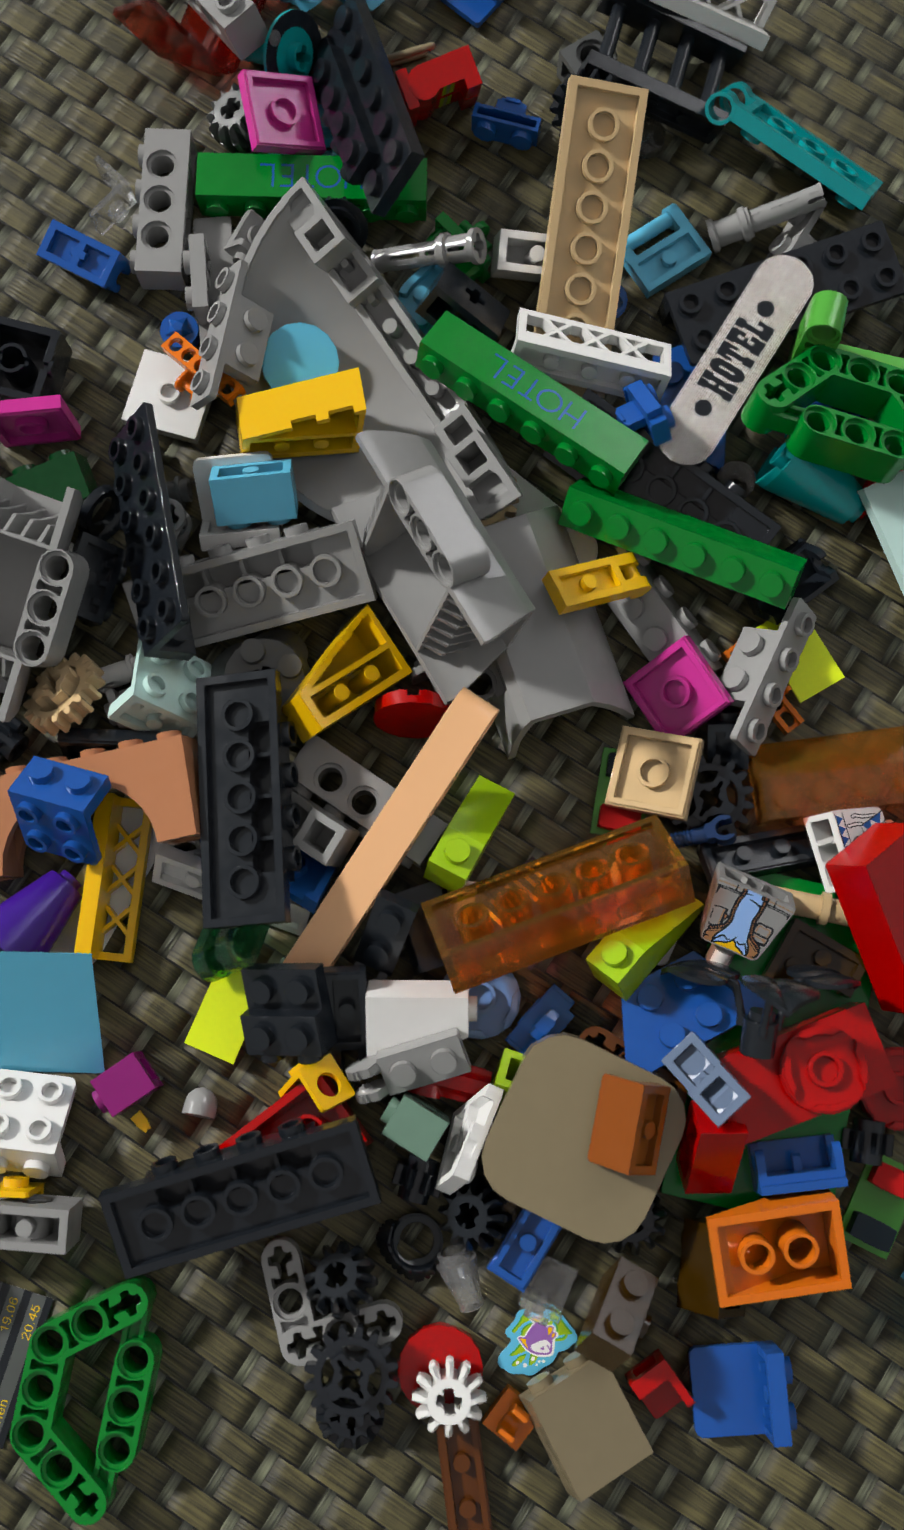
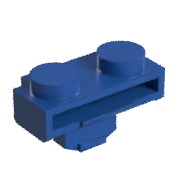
(506, 123)
(644, 410)
(545, 1017)

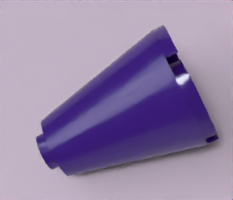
(38, 913)

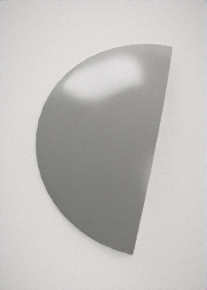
(318, 275)

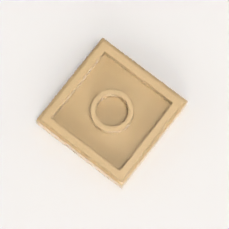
(654, 773)

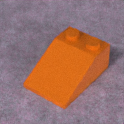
(779, 1248)

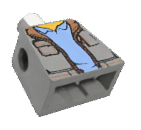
(742, 915)

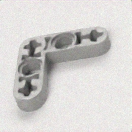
(305, 1319)

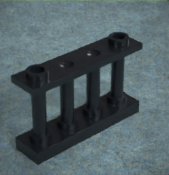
(667, 101)

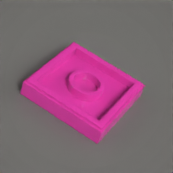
(281, 113)
(37, 421)
(678, 689)

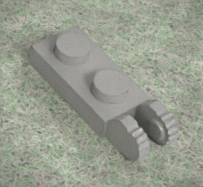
(410, 1065)

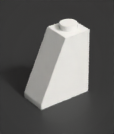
(412, 1010)

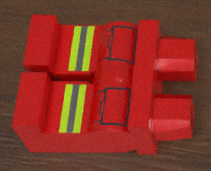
(439, 83)

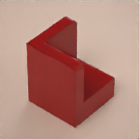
(657, 1384)

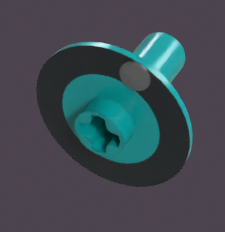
(289, 45)

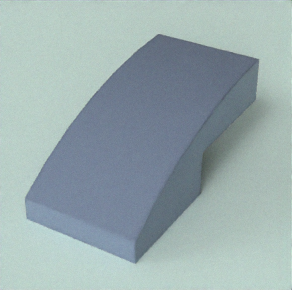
(706, 1079)

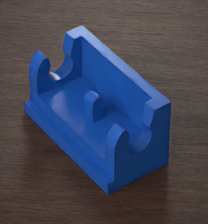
(83, 256)
(796, 1164)

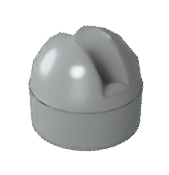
(200, 1103)

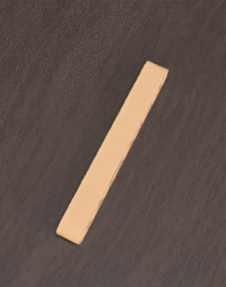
(395, 830)

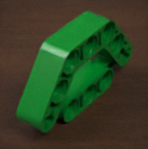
(829, 435)
(47, 1408)

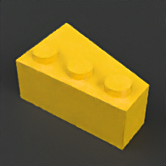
(304, 417)
(346, 676)

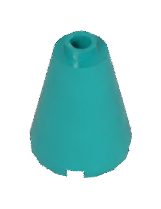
(811, 486)

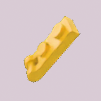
(595, 583)

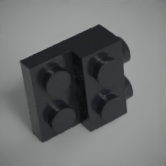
(287, 1012)

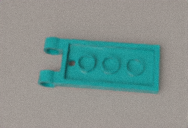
(768, 125)

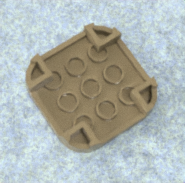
(544, 1136)

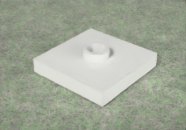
(171, 408)

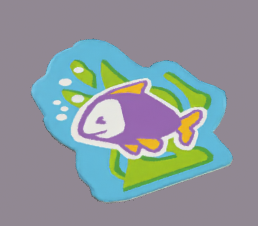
(534, 1344)

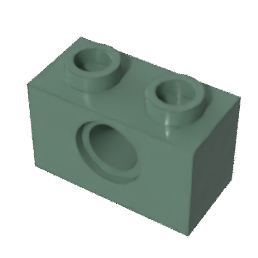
(414, 1124)

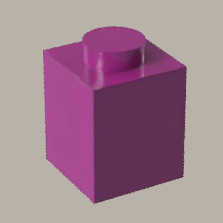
(125, 1084)

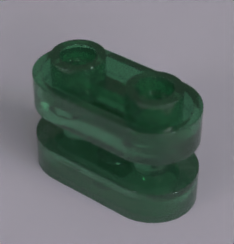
(227, 951)

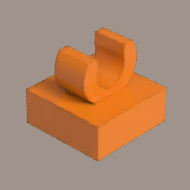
(508, 1418)

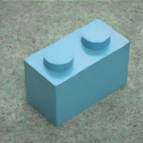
(254, 493)

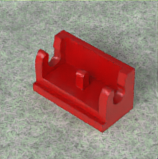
(709, 1154)

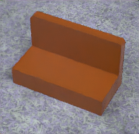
(628, 1125)

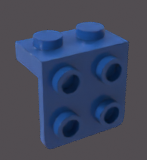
(56, 808)
(742, 1391)

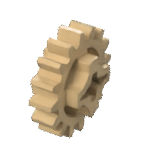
(64, 694)

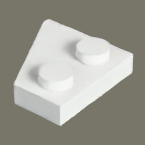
(466, 1138)

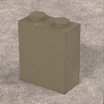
(584, 1425)

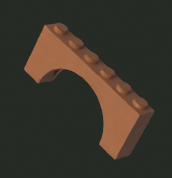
(155, 774)

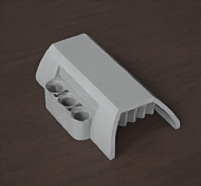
(32, 555)
(435, 562)
(556, 658)

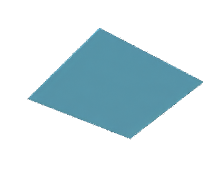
(49, 1013)

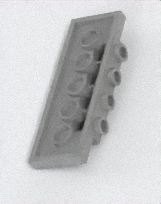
(273, 581)

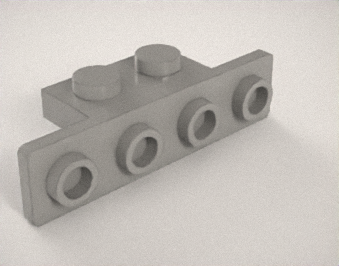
(204, 263)
(234, 338)
(657, 619)
(761, 670)

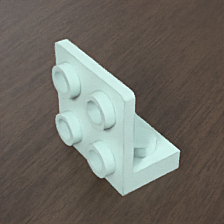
(161, 695)

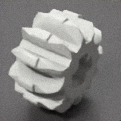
(465, 1398)

